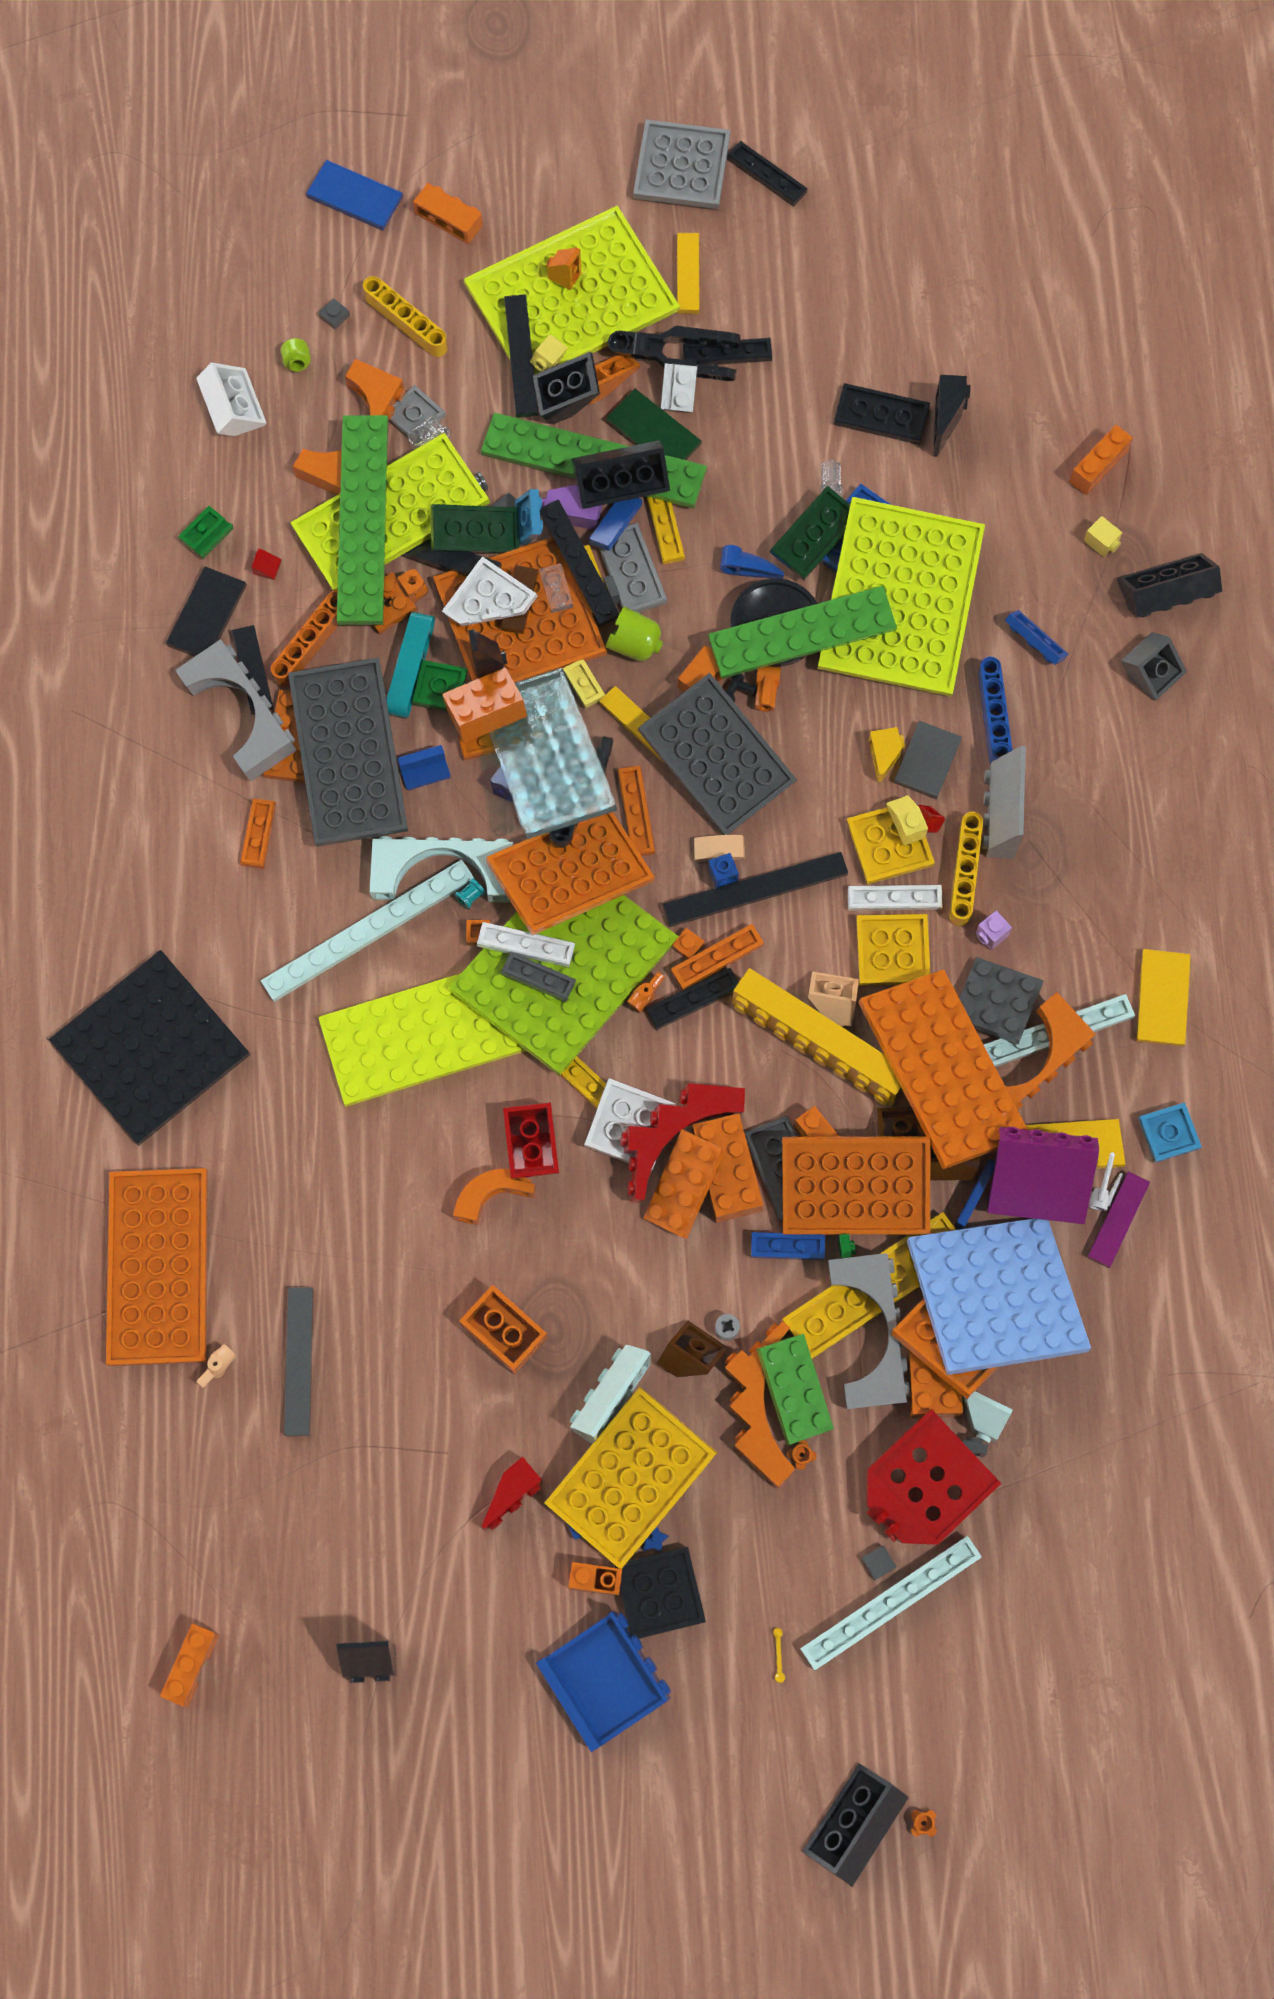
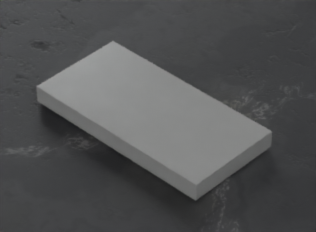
(634, 571)

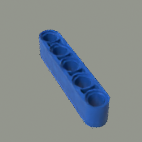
(994, 702)

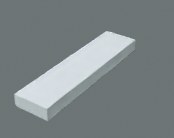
(895, 897)
(525, 945)

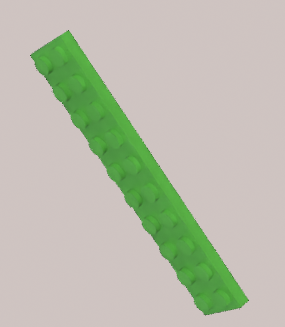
(553, 448)
(362, 520)

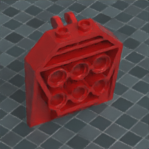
(907, 1519)

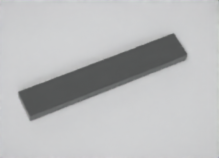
(298, 1362)

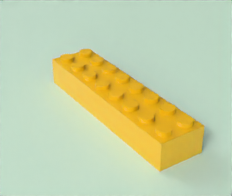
(817, 1036)

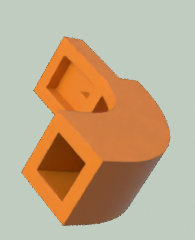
(485, 1186)

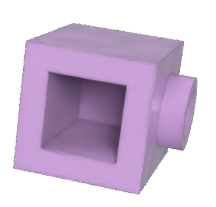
(993, 930)

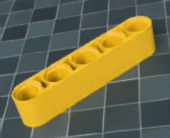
(400, 308)
(961, 878)

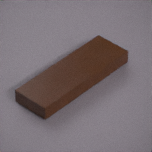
(527, 577)

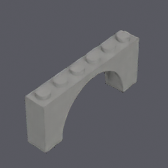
(268, 741)
(886, 1382)

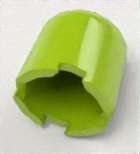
(636, 636)

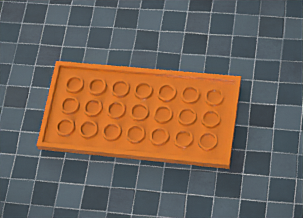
(942, 1067)
(157, 1267)

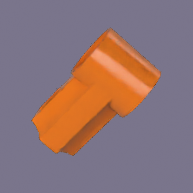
(767, 682)

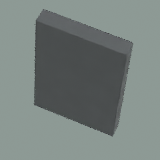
(927, 759)

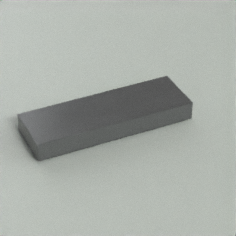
(538, 977)

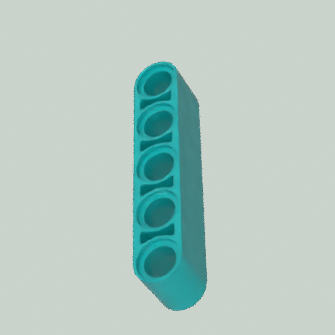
(409, 662)

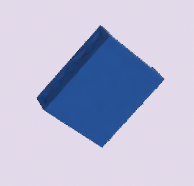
(604, 1680)

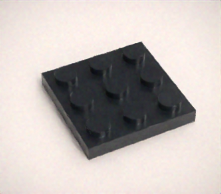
(661, 1593)

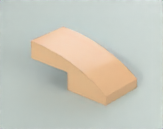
(718, 845)

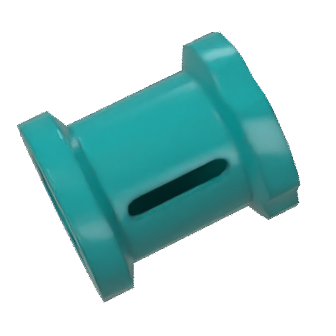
(470, 893)

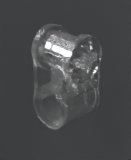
(426, 432)

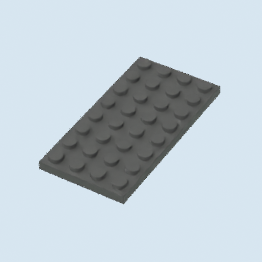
(347, 752)

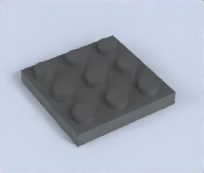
(999, 999)

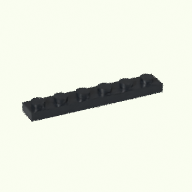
(579, 563)

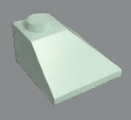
(985, 1416)

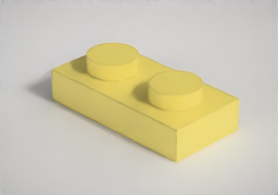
(583, 683)

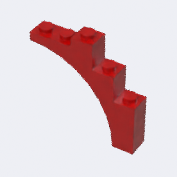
(646, 1143)

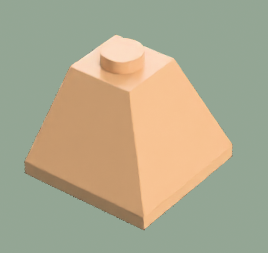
(834, 996)

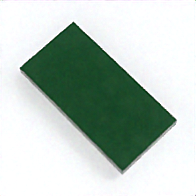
(646, 422)
(474, 528)
(813, 534)

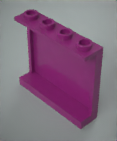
(1043, 1175)

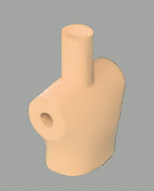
(217, 1365)

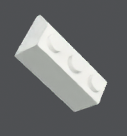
(230, 399)

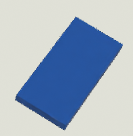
(354, 195)

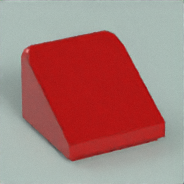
(265, 564)
(932, 818)

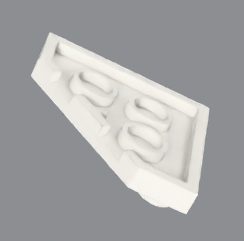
(488, 596)

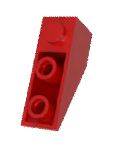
(513, 1487)

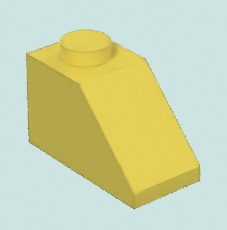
(907, 819)

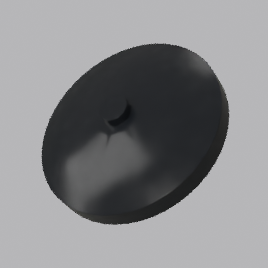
(769, 599)

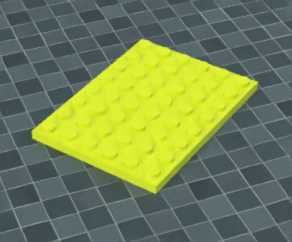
(612, 294)
(929, 581)

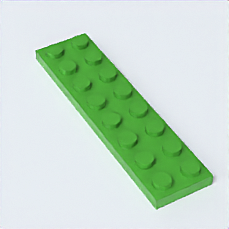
(802, 632)

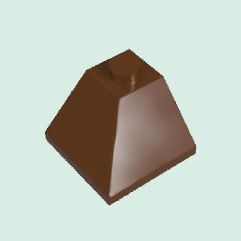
(691, 1352)

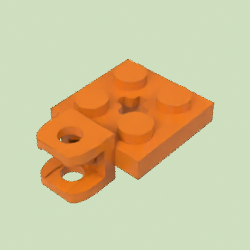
(404, 593)

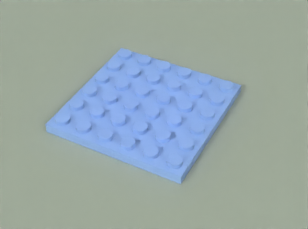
(997, 1295)

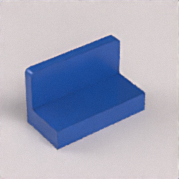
(424, 767)

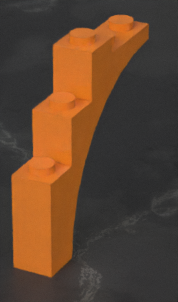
(748, 1406)

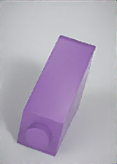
(570, 500)

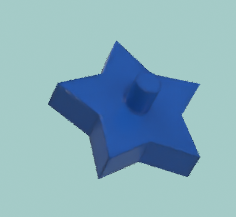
(655, 1540)

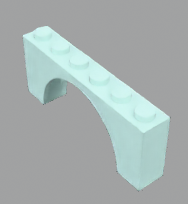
(395, 857)

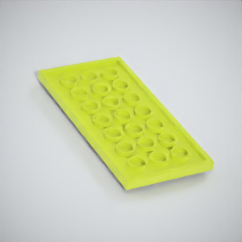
(414, 482)
(409, 1041)

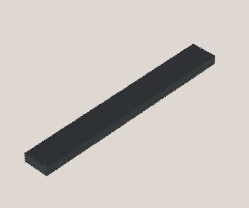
(755, 889)

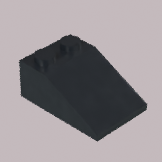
(566, 388)
(950, 402)
(367, 1660)

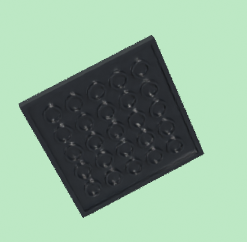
(149, 1047)

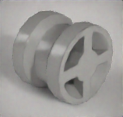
(725, 1331)

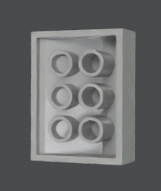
(1005, 804)

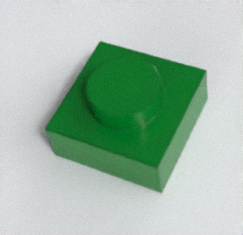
(846, 1247)

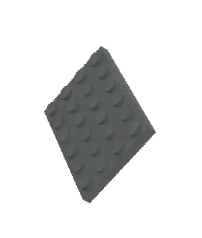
(717, 754)

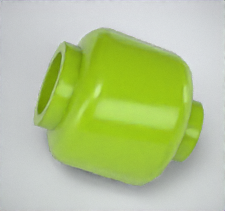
(295, 354)

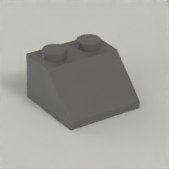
(1154, 665)

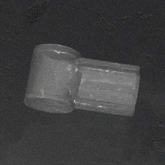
(831, 476)

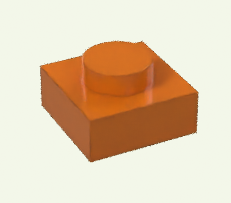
(473, 930)
(688, 944)

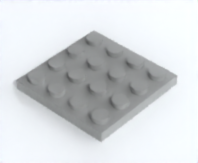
(681, 164)

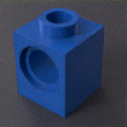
(723, 870)

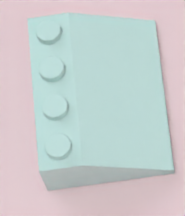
(611, 1393)

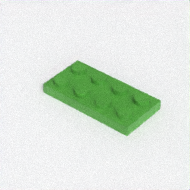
(795, 1389)

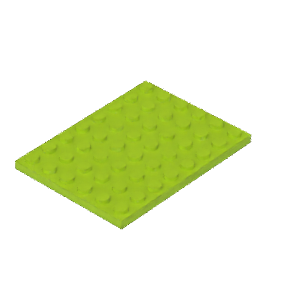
(610, 959)

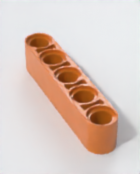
(307, 648)

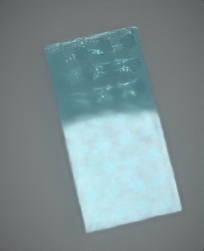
(551, 759)

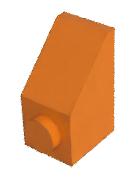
(565, 267)

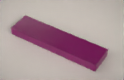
(1118, 1219)

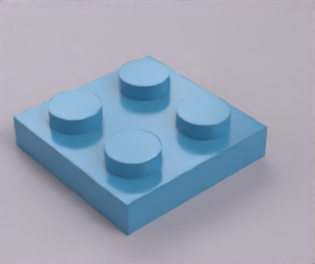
(529, 516)
(1169, 1132)

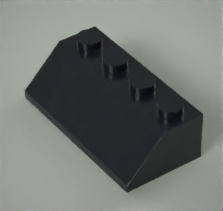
(621, 474)
(1170, 584)
(855, 1824)

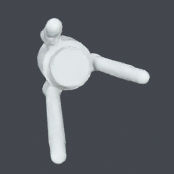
(1099, 1198)

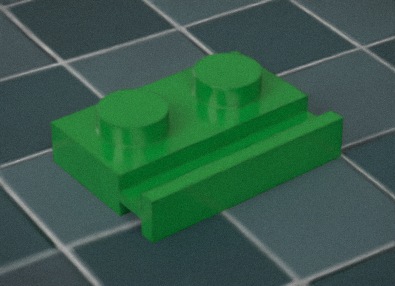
(205, 532)

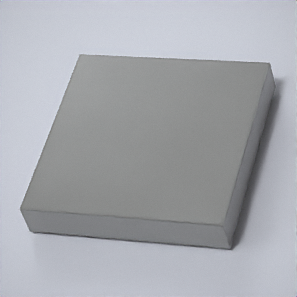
(414, 410)

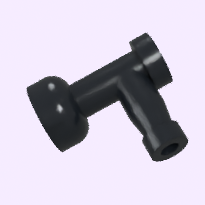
(737, 682)

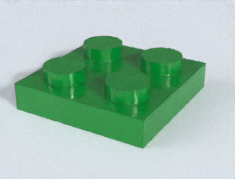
(434, 681)

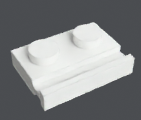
(679, 387)

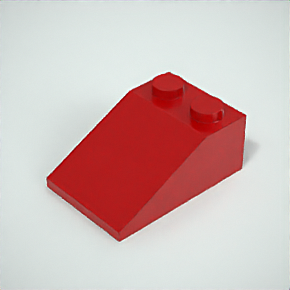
(530, 1140)

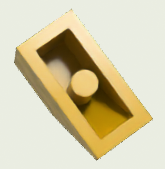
(885, 750)

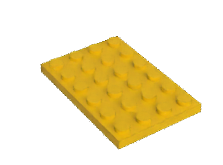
(630, 1477)

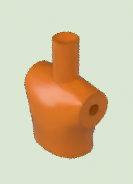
(645, 993)

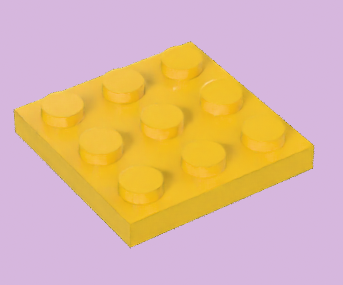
(881, 848)
(892, 948)

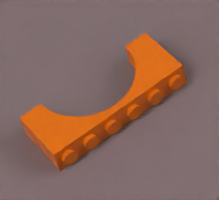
(380, 393)
(1066, 1036)

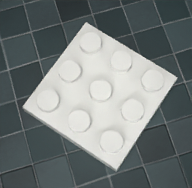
(617, 1110)

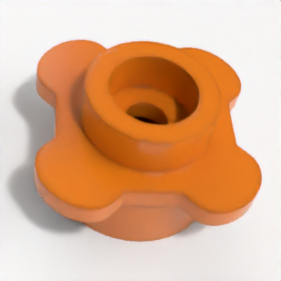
(801, 1462)
(929, 1817)

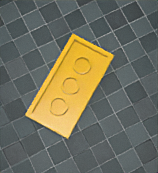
(1163, 997)
(1106, 1131)

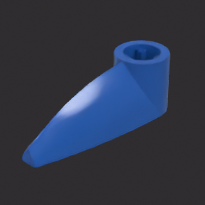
(741, 563)

